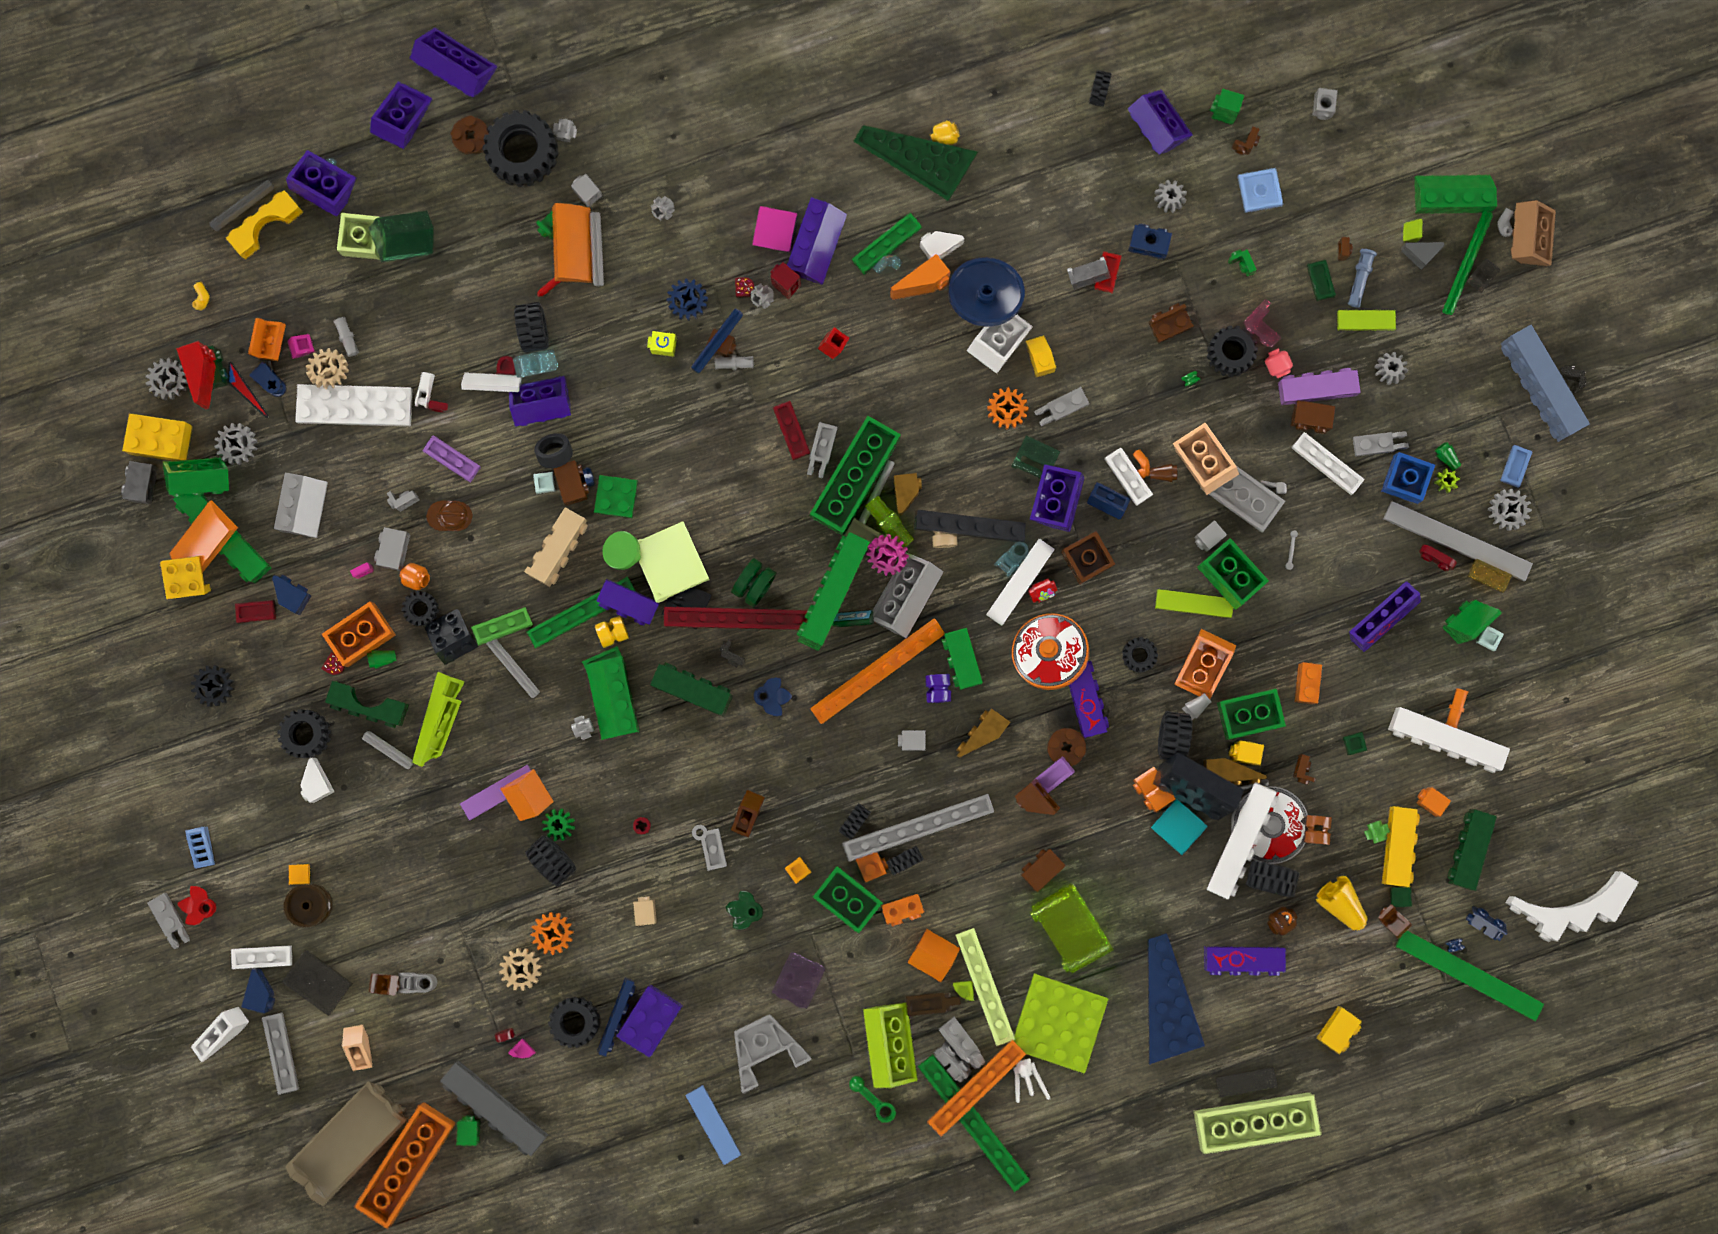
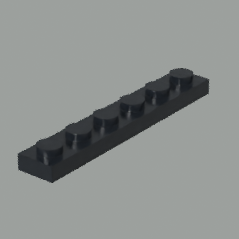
(969, 526)

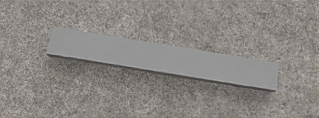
(1457, 540)
(918, 827)

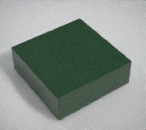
(1354, 743)
(1401, 896)

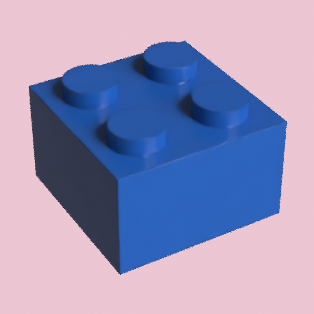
(1408, 478)

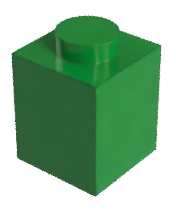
(468, 1131)

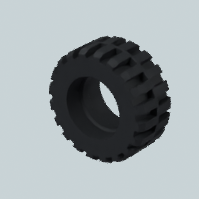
(515, 125)

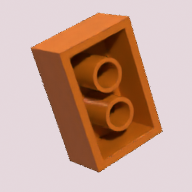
(358, 634)

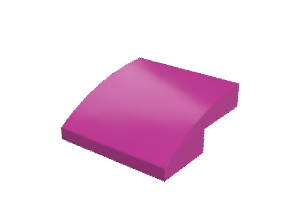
(774, 229)

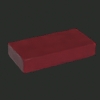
(255, 611)

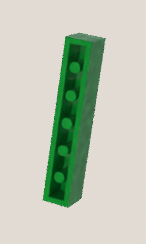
(237, 549)

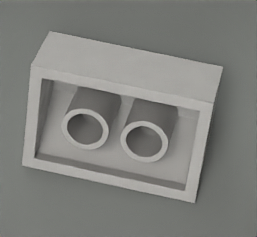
(300, 505)

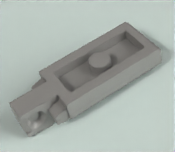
(962, 1043)

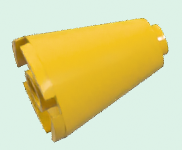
(1343, 903)

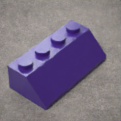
(452, 62)
(816, 240)

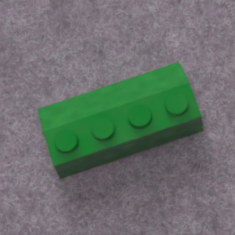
(1455, 194)
(612, 698)

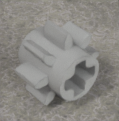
(564, 130)
(662, 208)
(762, 296)
(582, 727)

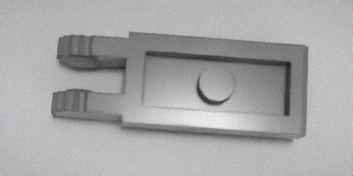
(1063, 406)
(1378, 443)
(822, 447)
(168, 919)

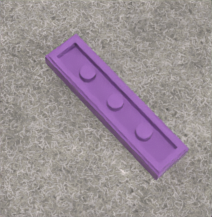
(490, 796)

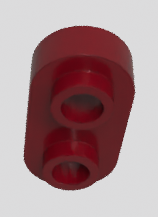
(1430, 554)

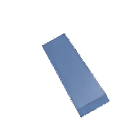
(713, 1124)

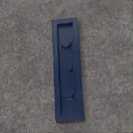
(619, 1009)

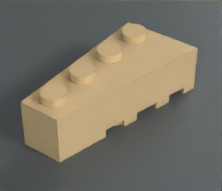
(557, 547)

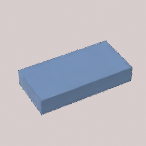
(1516, 466)

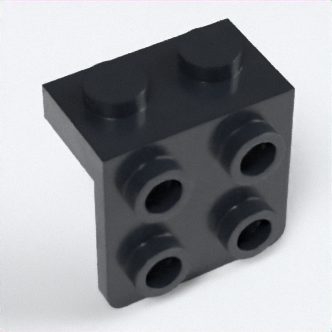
(450, 637)

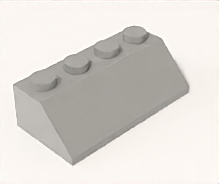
(906, 595)

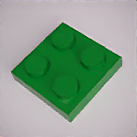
(616, 496)

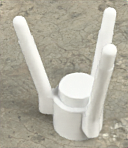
(1025, 1069)

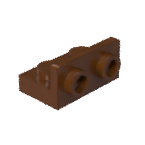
(1170, 323)

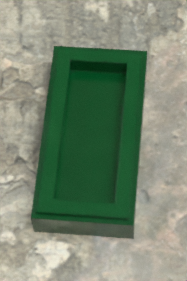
(1321, 280)

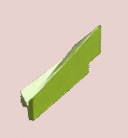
(438, 718)

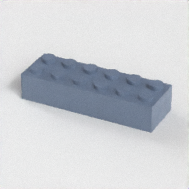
(1544, 383)

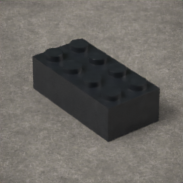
(1198, 786)

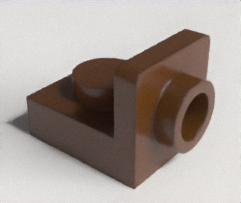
(1302, 766)

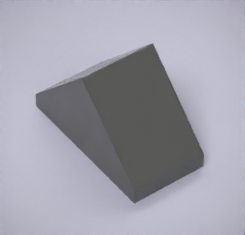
(1421, 252)

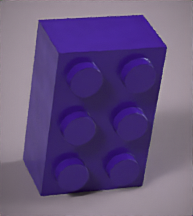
(649, 1020)

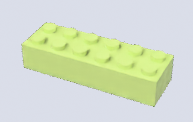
(1257, 1122)

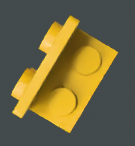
(183, 577)

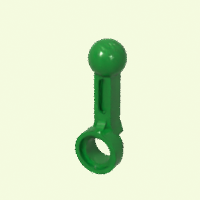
(857, 1085)

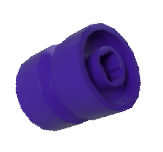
(938, 688)

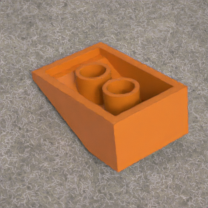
(924, 279)
(1205, 664)

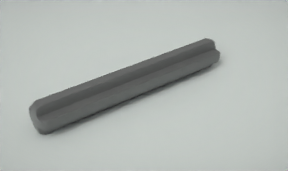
(242, 205)

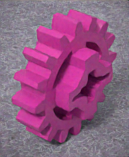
(890, 548)

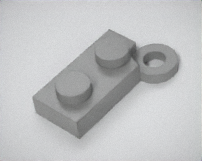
(712, 847)

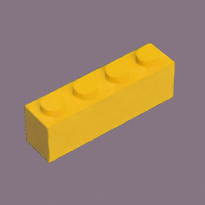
(1400, 846)

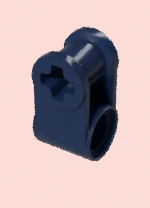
(267, 379)

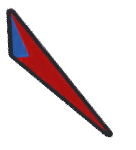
(242, 388)

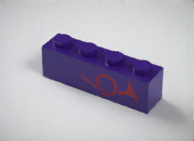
(1385, 616)
(1087, 704)
(1244, 960)

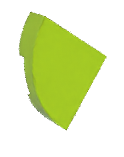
(964, 989)

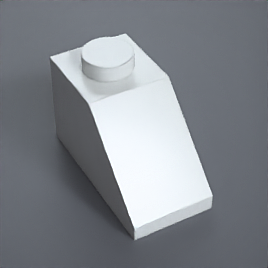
(940, 243)
(314, 782)

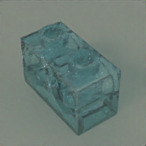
(535, 363)

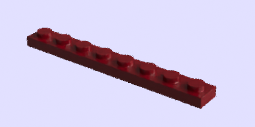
(733, 618)

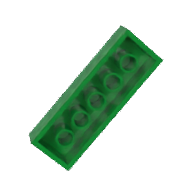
(855, 475)
(831, 595)

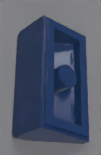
(1108, 501)

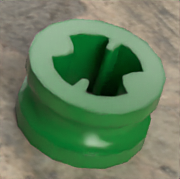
(1190, 378)

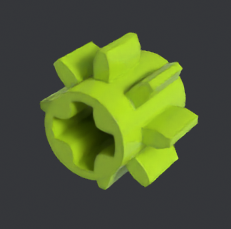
(1449, 476)

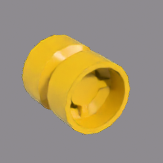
(611, 631)

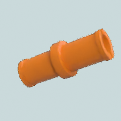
(1456, 708)

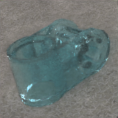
(1011, 559)

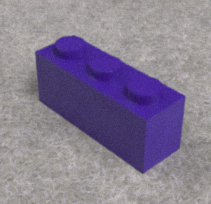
(627, 602)

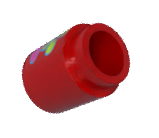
(1042, 590)

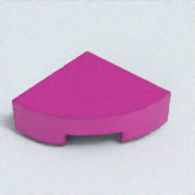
(522, 1050)

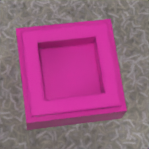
(362, 570)

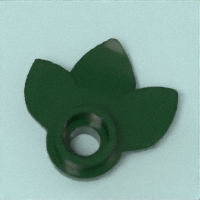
(741, 909)

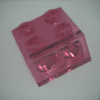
(1255, 325)

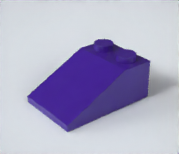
(399, 115)

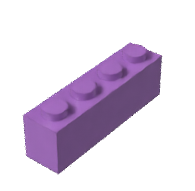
(1319, 387)

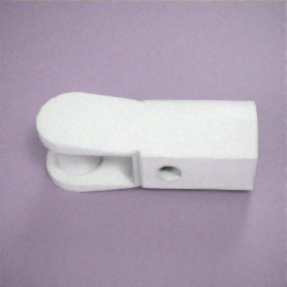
(425, 386)

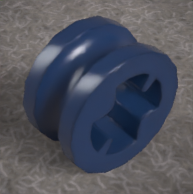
(1455, 945)

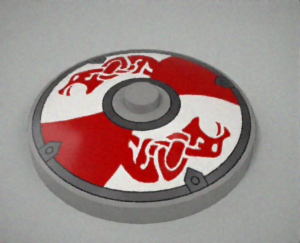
(1284, 832)

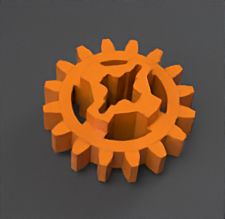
(1014, 408)
(564, 937)

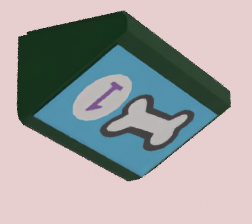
(853, 618)

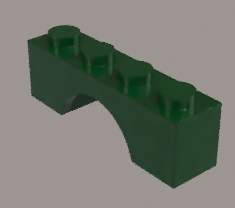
(344, 696)

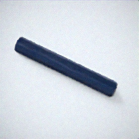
(717, 340)

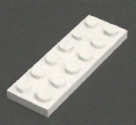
(354, 405)

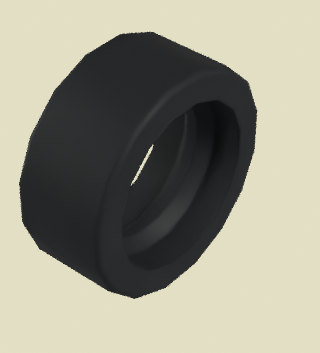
(549, 442)

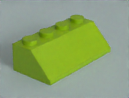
(890, 1045)

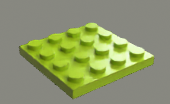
(1059, 1023)

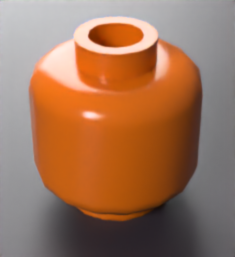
(414, 576)

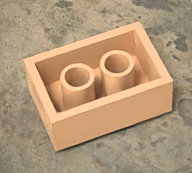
(1206, 458)

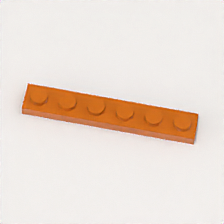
(976, 1088)

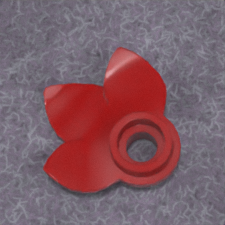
(195, 906)

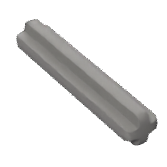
(388, 750)

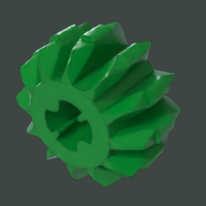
(563, 820)

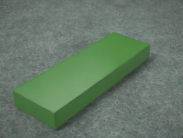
(501, 626)

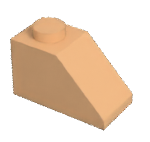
(357, 1047)

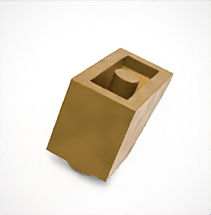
(906, 490)

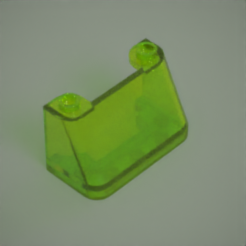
(1071, 928)

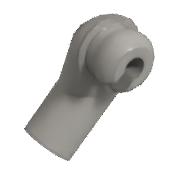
(1504, 224)

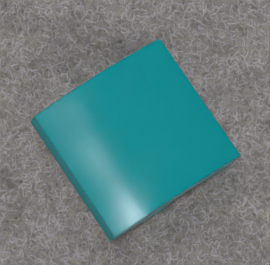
(1179, 827)

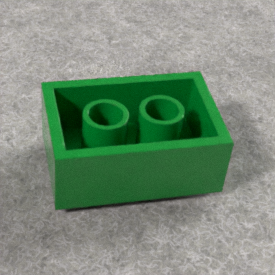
(1233, 574)
(1251, 714)
(847, 899)

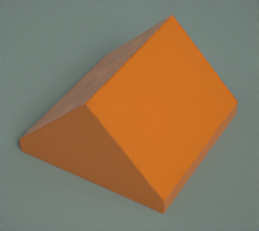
(527, 795)
(934, 955)

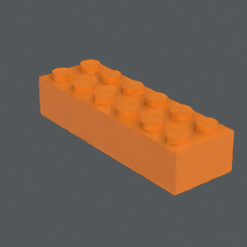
(405, 1165)

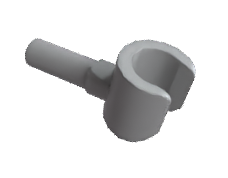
(1281, 487)

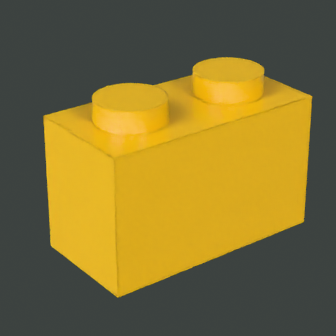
(1246, 753)
(1339, 1030)

